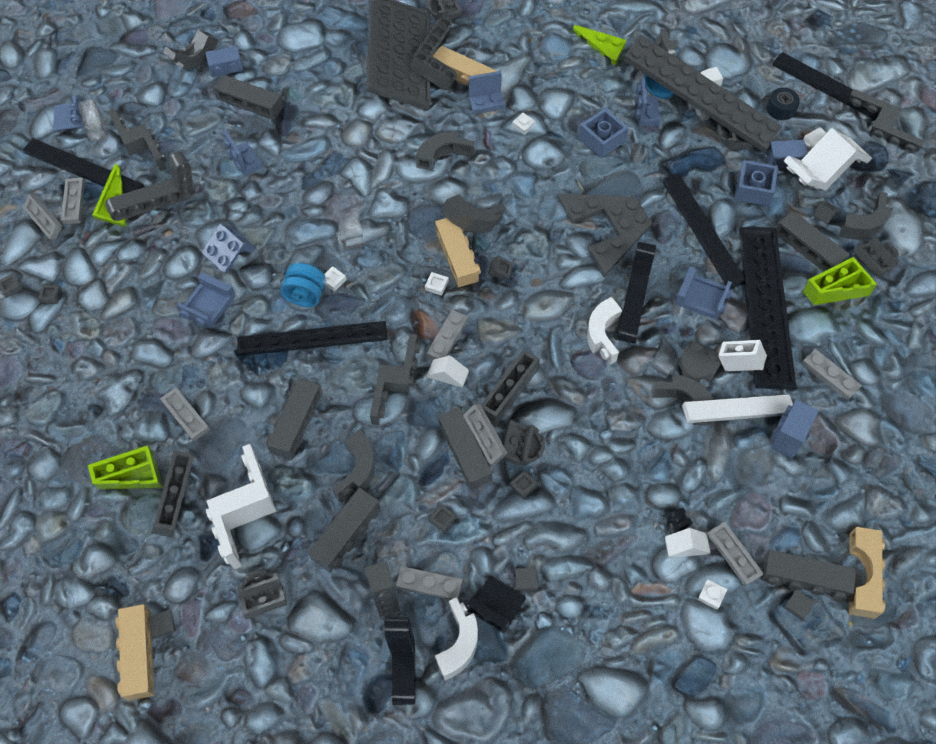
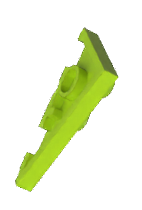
(604, 43)
(112, 188)

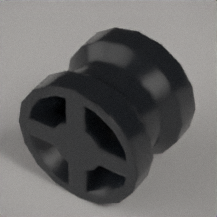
(679, 520)

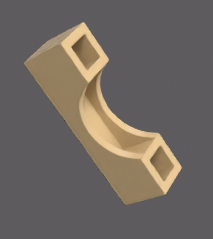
(868, 547)

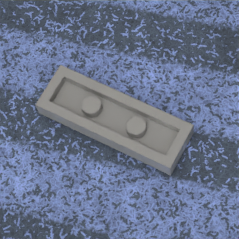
(72, 201)
(42, 216)
(447, 335)
(831, 374)
(185, 414)
(485, 434)
(735, 554)
(429, 583)

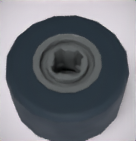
(783, 103)

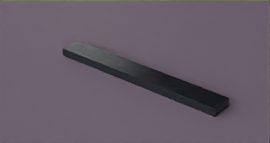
(819, 81)
(76, 165)
(703, 231)
(312, 338)

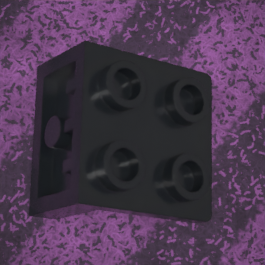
(496, 604)

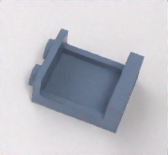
(703, 295)
(207, 301)

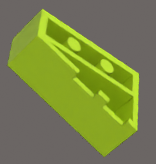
(840, 283)
(127, 471)

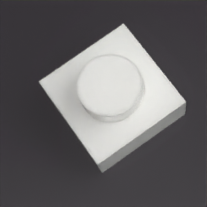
(523, 123)
(334, 278)
(436, 283)
(712, 594)

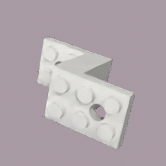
(827, 160)
(239, 508)

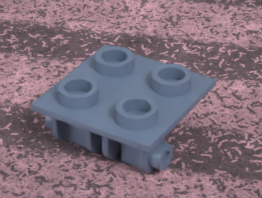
(67, 115)

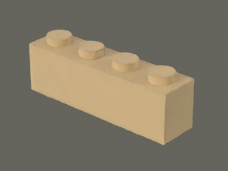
(461, 64)
(457, 252)
(135, 653)

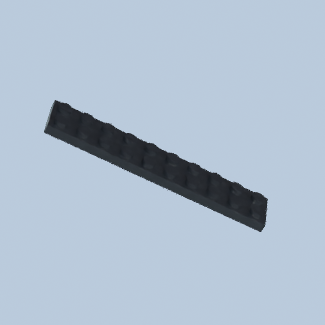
(767, 306)

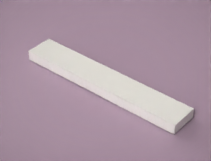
(736, 408)

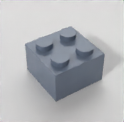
(603, 133)
(756, 183)
(793, 428)

